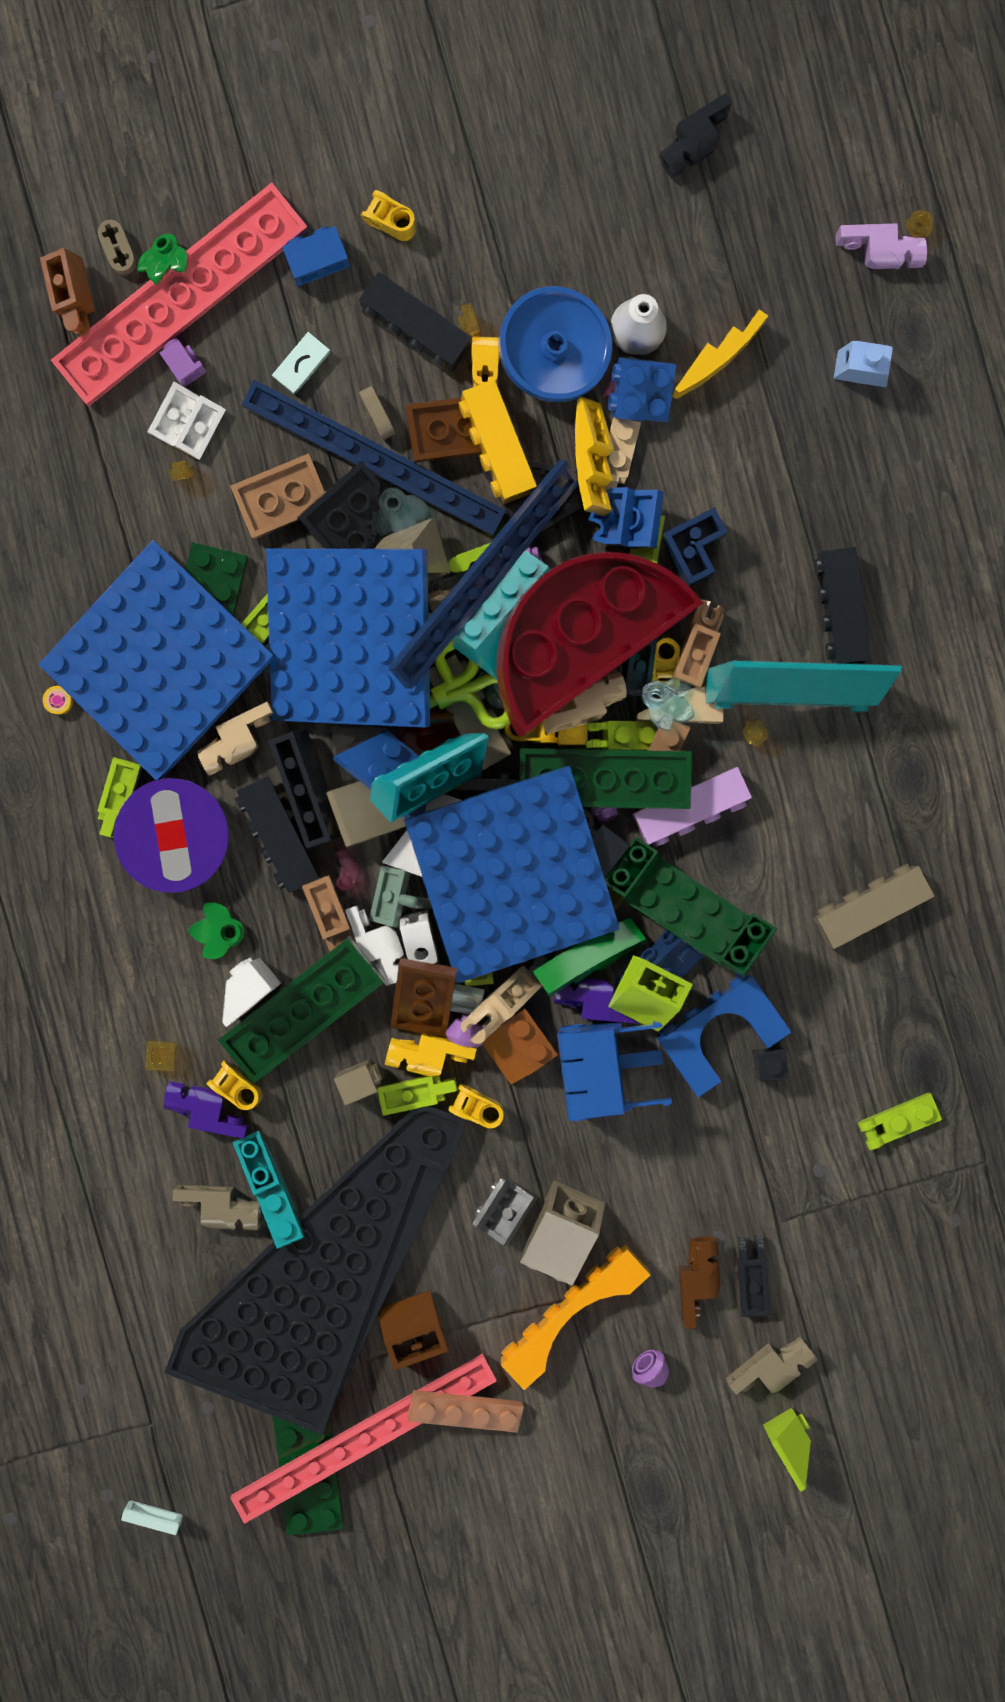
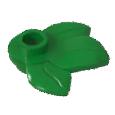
(163, 256)
(213, 931)

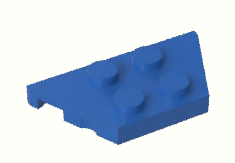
(377, 757)

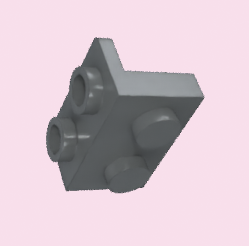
(504, 1210)

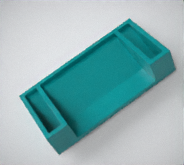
(799, 684)

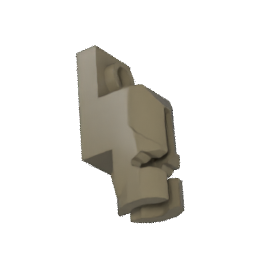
(218, 1207)
(772, 1368)

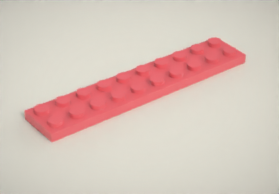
(165, 310)

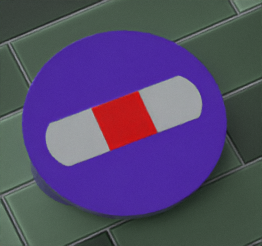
(171, 835)

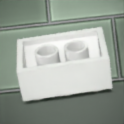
(247, 986)

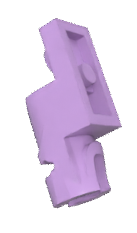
(882, 245)

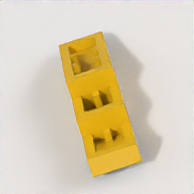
(714, 360)
(592, 448)

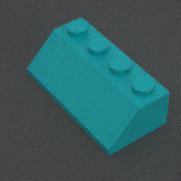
(482, 632)
(429, 775)

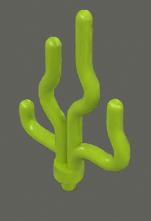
(458, 689)

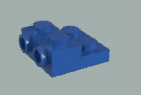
(642, 390)

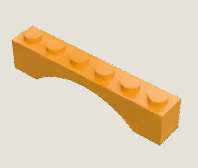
(617, 1276)

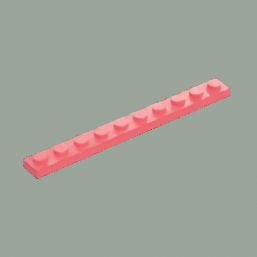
(353, 1443)

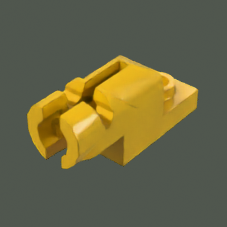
(428, 1055)

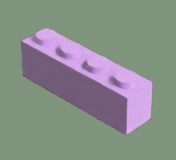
(707, 802)

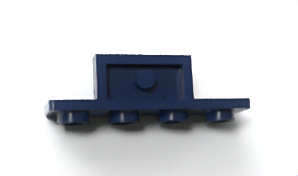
(670, 955)

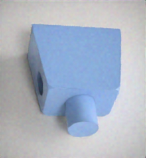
(866, 363)

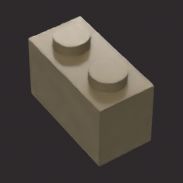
(358, 1081)

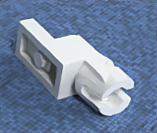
(378, 944)

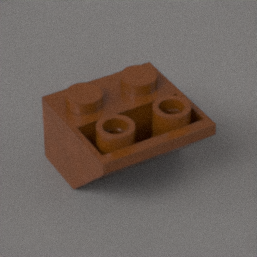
(412, 1330)

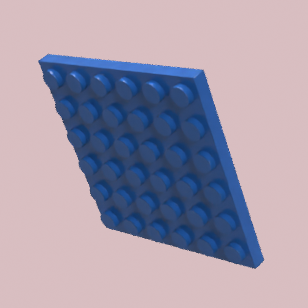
(338, 629)
(156, 660)
(512, 874)

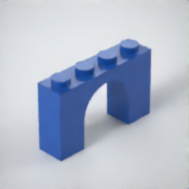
(683, 1040)

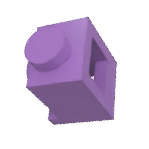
(181, 362)

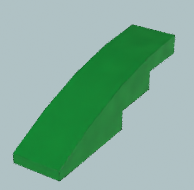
(588, 957)

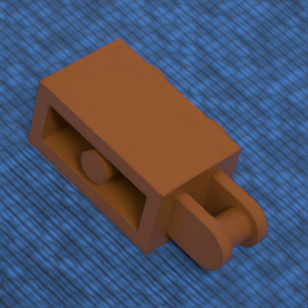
(68, 289)

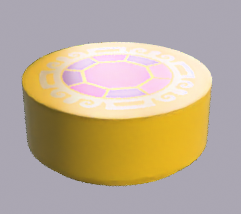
(57, 700)

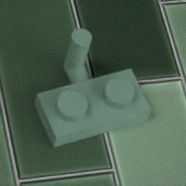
(391, 897)

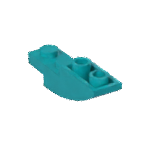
(269, 1189)

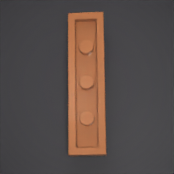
(465, 1411)

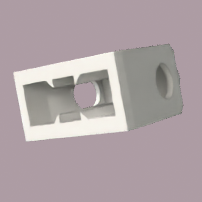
(416, 934)

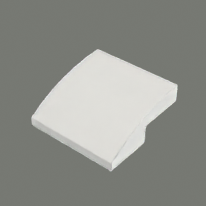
(186, 421)

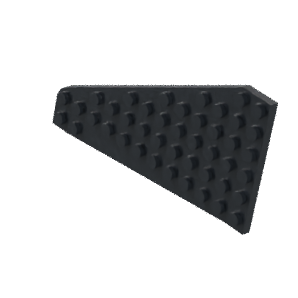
(302, 1311)

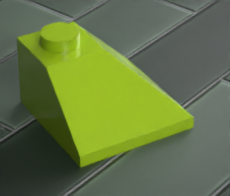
(792, 1444)

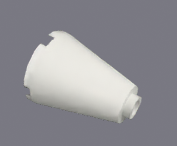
(638, 325)

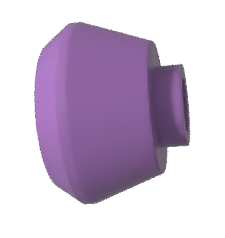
(456, 1035)
(650, 1369)

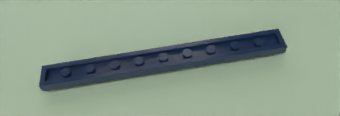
(378, 459)
(484, 575)

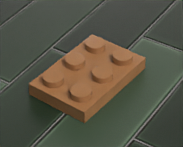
(277, 495)

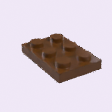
(439, 431)
(423, 997)

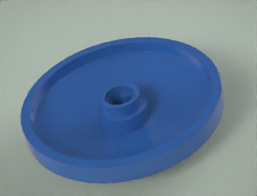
(555, 344)

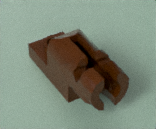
(699, 1279)

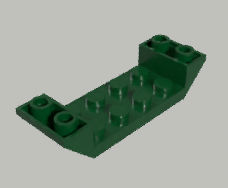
(688, 909)

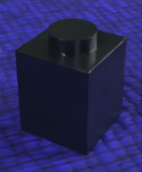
(770, 1063)

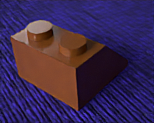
(519, 1046)

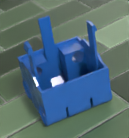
(594, 1067)

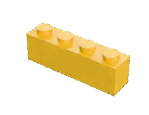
(497, 441)

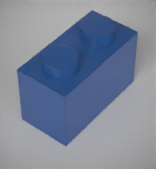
(315, 255)

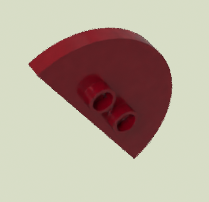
(580, 627)

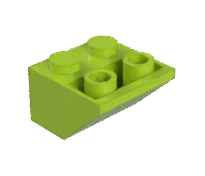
(649, 993)

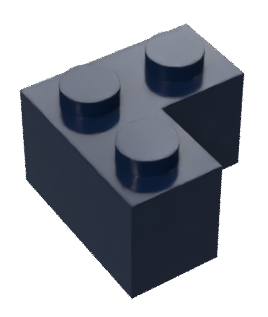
(687, 544)

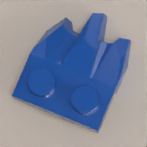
(633, 519)

